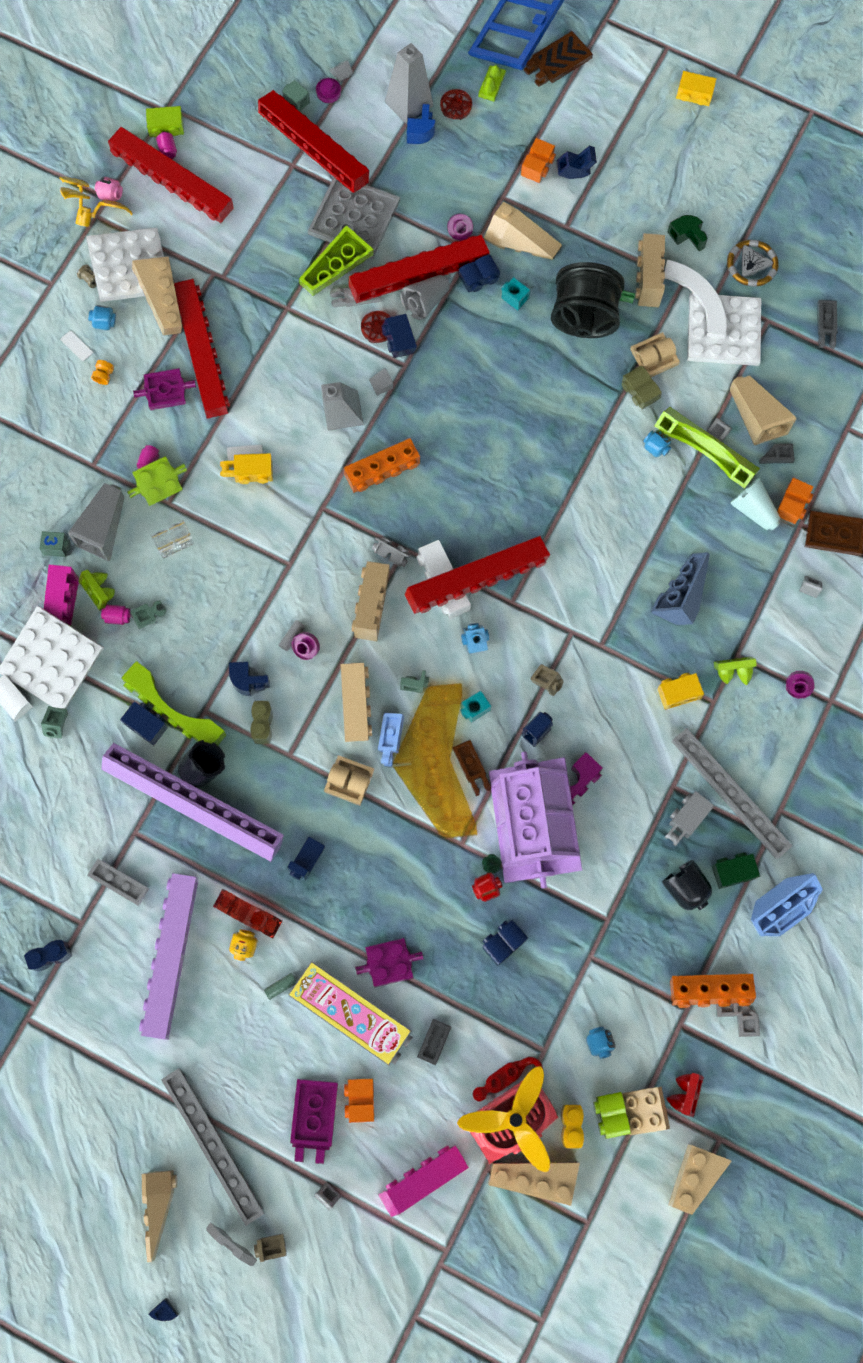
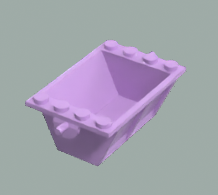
(535, 820)

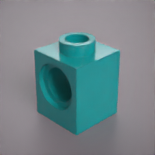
(515, 300)
(478, 699)

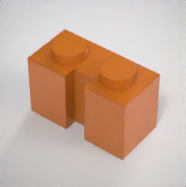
(537, 161)
(794, 501)
(360, 1100)

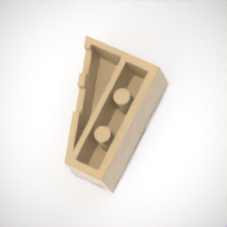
(696, 1178)

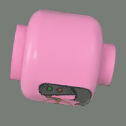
(108, 189)

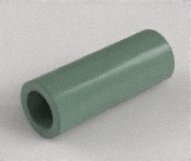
(280, 986)

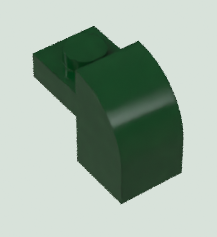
(688, 228)

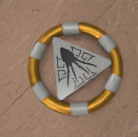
(753, 262)

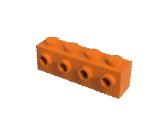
(382, 465)
(712, 989)

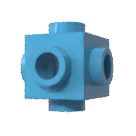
(480, 642)

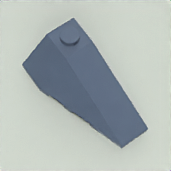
(683, 598)

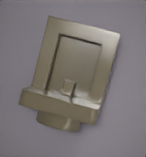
(270, 1247)

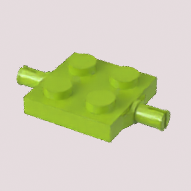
(157, 480)

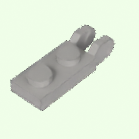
(349, 299)

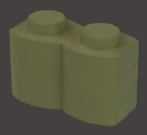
(641, 387)
(260, 727)

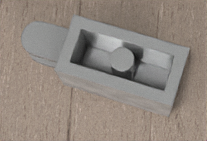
(689, 816)

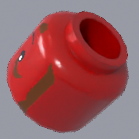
(487, 887)

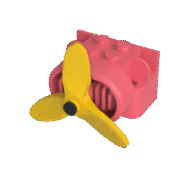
(514, 1122)

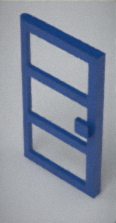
(542, 21)

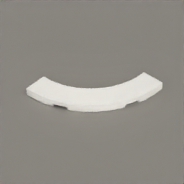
(703, 292)

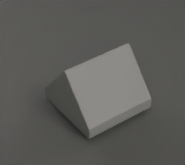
(341, 71)
(811, 586)
(327, 1196)

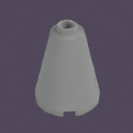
(424, 295)

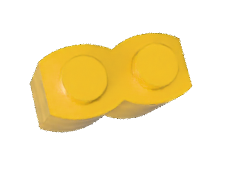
(572, 1119)

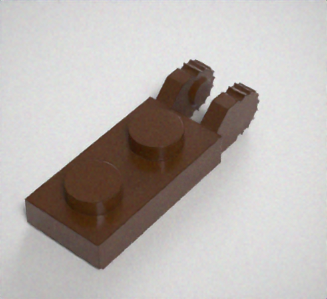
(471, 765)

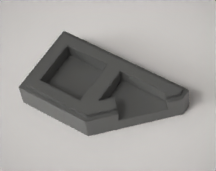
(778, 454)

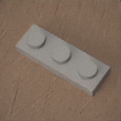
(118, 882)

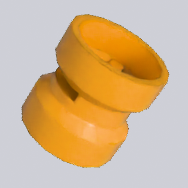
(102, 372)

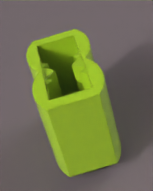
(612, 1115)

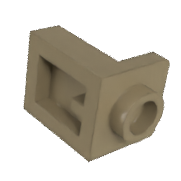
(547, 679)

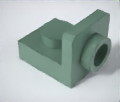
(413, 685)
(53, 722)

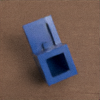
(421, 130)

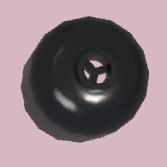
(201, 763)
(689, 887)

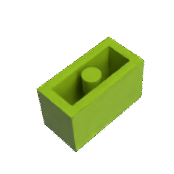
(165, 120)

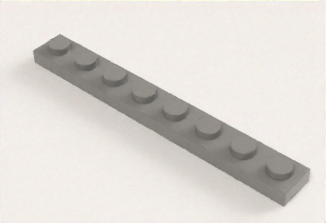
(731, 793)
(212, 1147)

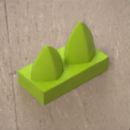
(492, 83)
(91, 584)
(743, 666)

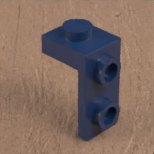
(306, 859)

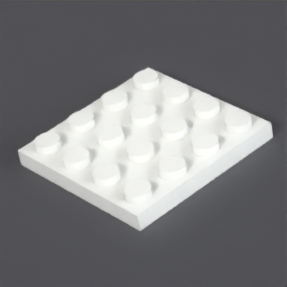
(113, 257)
(742, 337)
(50, 659)

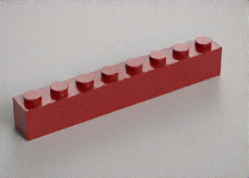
(313, 141)
(171, 175)
(413, 269)
(199, 345)
(476, 575)

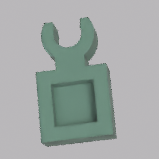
(146, 615)

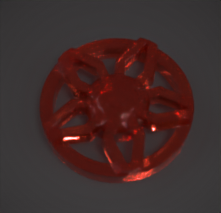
(456, 104)
(375, 326)

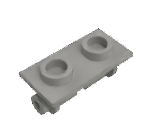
(385, 547)

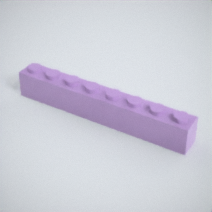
(169, 957)

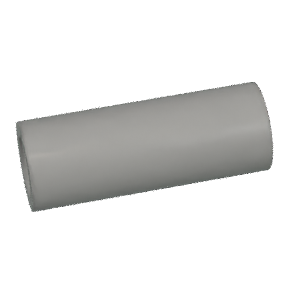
(294, 630)

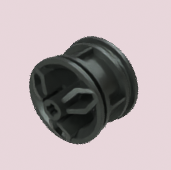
(587, 300)

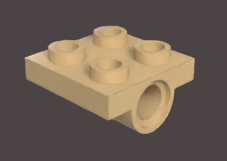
(656, 354)
(348, 780)
(646, 1110)

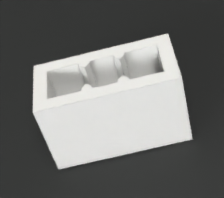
(12, 699)

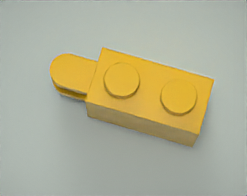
(249, 468)

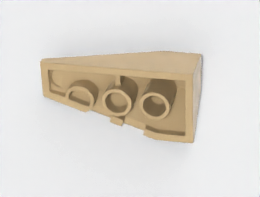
(516, 231)
(157, 1194)

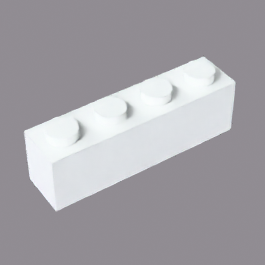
(435, 563)

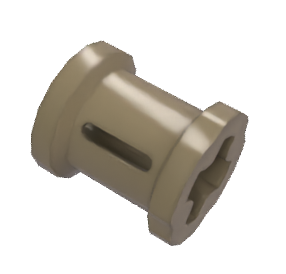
(87, 275)

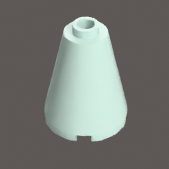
(757, 505)

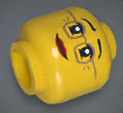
(243, 944)

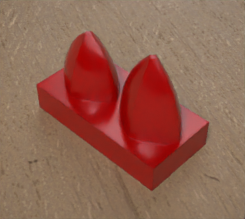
(687, 1102)

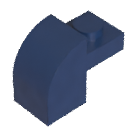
(576, 165)
(242, 681)

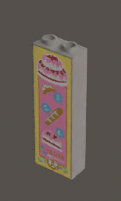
(351, 1014)

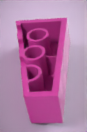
(61, 592)
(423, 1181)

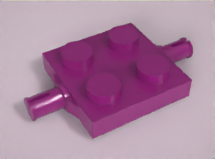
(164, 389)
(389, 962)

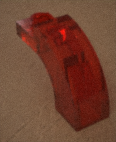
(247, 914)

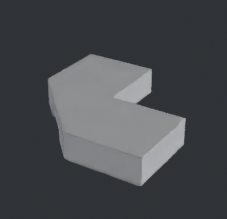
(747, 1019)
(236, 1249)

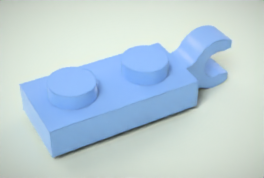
(390, 737)

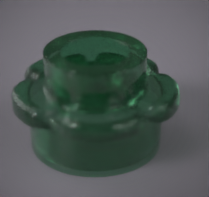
(496, 863)

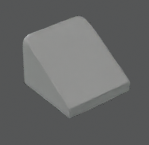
(381, 382)
(719, 429)

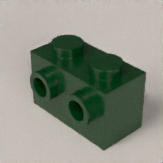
(735, 871)

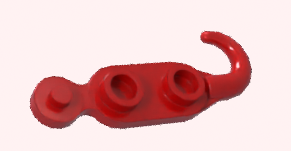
(504, 1077)

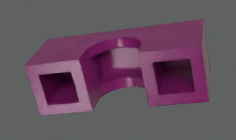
(587, 771)

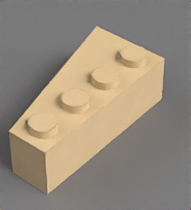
(651, 270)
(158, 286)
(371, 601)
(524, 1178)

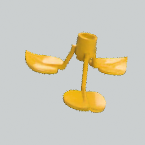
(84, 213)

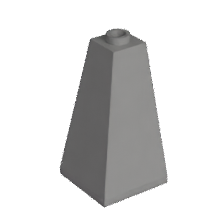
(408, 84)
(341, 406)
(99, 522)

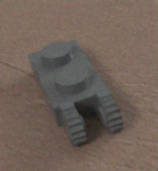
(827, 322)

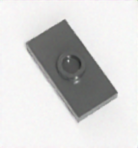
(434, 1042)

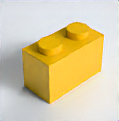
(696, 88)
(680, 691)

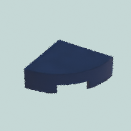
(163, 1311)

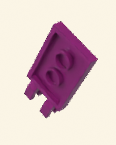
(313, 1118)

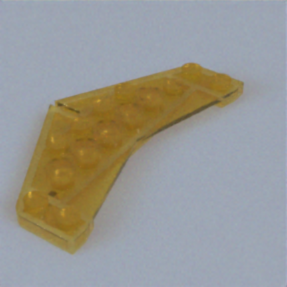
(431, 773)

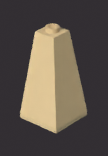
(760, 411)

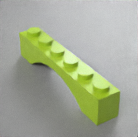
(684, 430)
(143, 683)

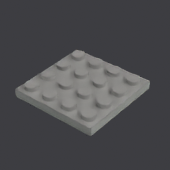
(364, 212)

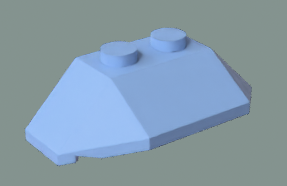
(786, 905)

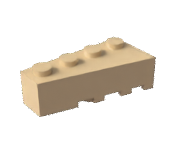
(355, 703)

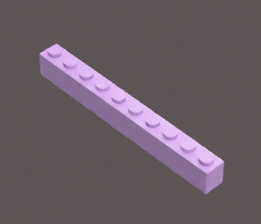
(192, 802)

